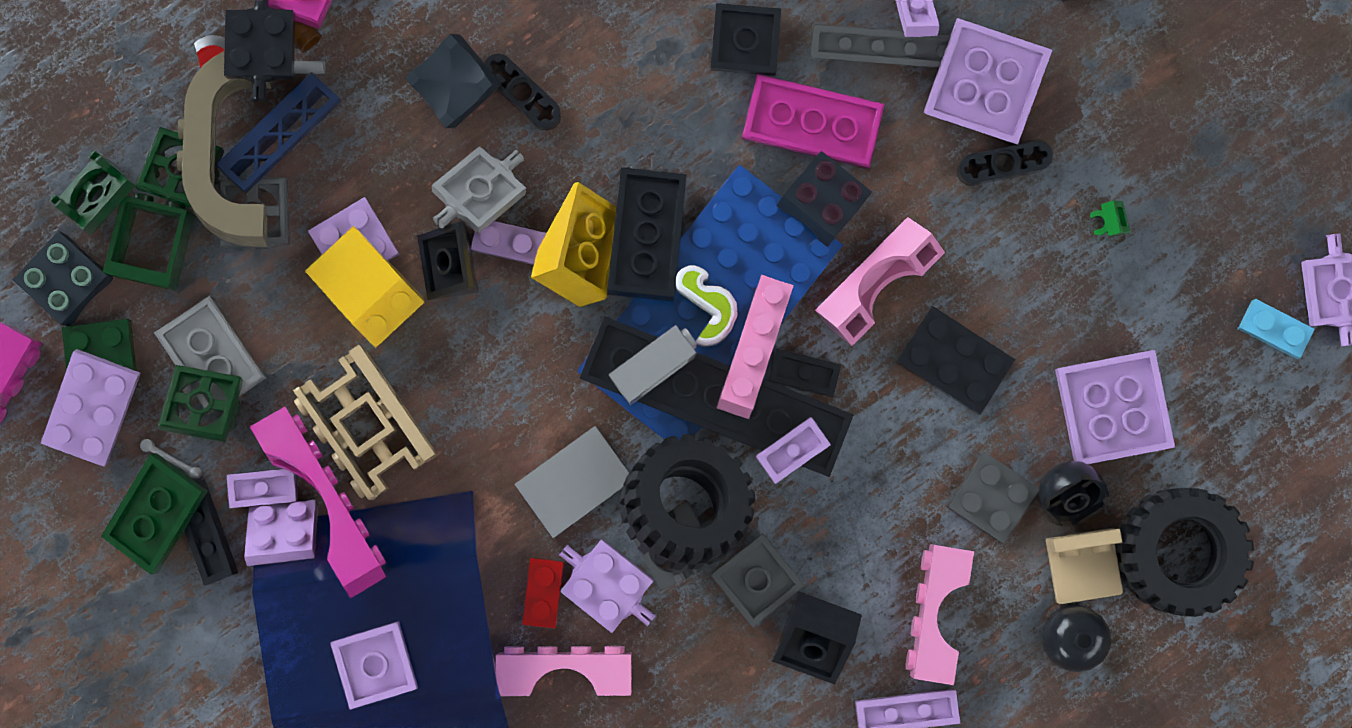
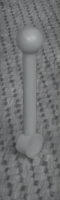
(149, 446)

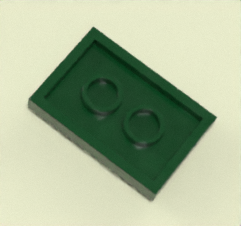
(154, 513)

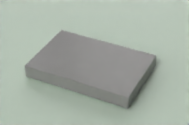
(208, 342)
(573, 482)

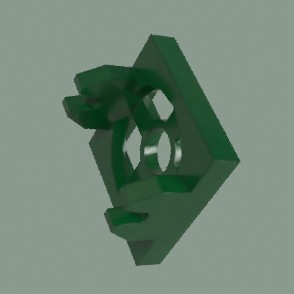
(147, 179)
(114, 186)
(219, 430)

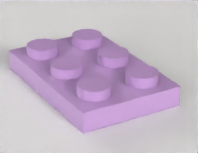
(90, 407)

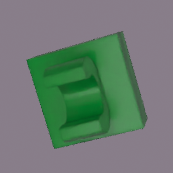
(1114, 217)

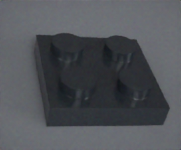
(745, 39)

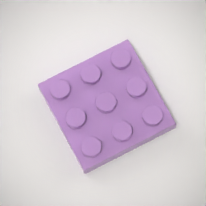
(987, 81)
(1115, 407)

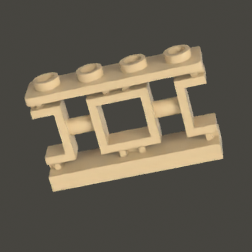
(388, 407)

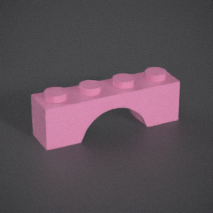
(903, 253)
(755, 347)
(945, 571)
(607, 671)

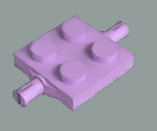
(1330, 289)
(607, 585)

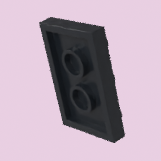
(955, 360)

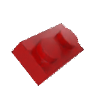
(543, 593)

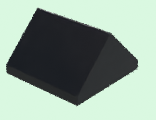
(447, 262)

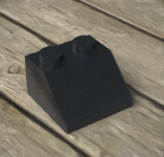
(817, 638)

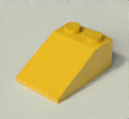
(578, 248)
(365, 286)

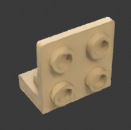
(1084, 565)

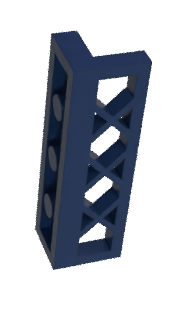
(275, 127)

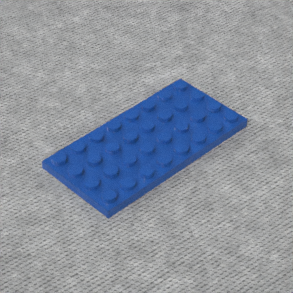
(736, 243)

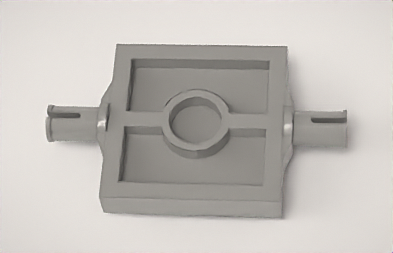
(479, 189)

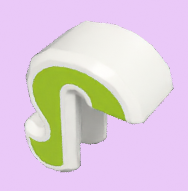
(711, 299)

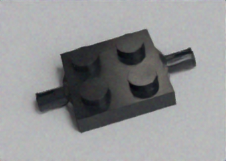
(259, 46)

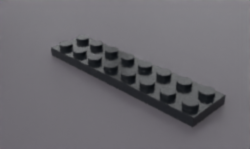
(696, 390)

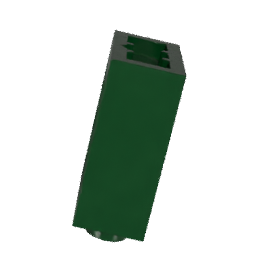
(121, 234)

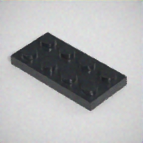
(647, 234)

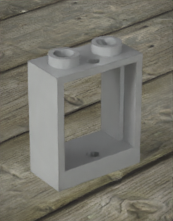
(654, 364)

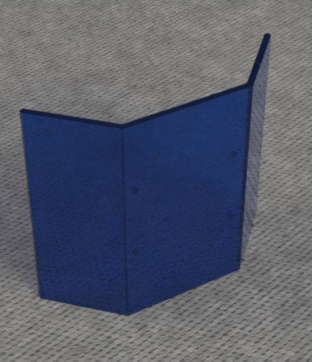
(428, 588)

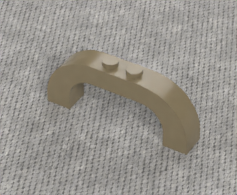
(228, 220)

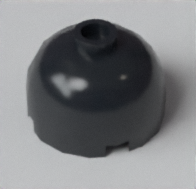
(1072, 493)
(1076, 638)

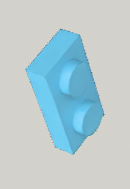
(1276, 329)

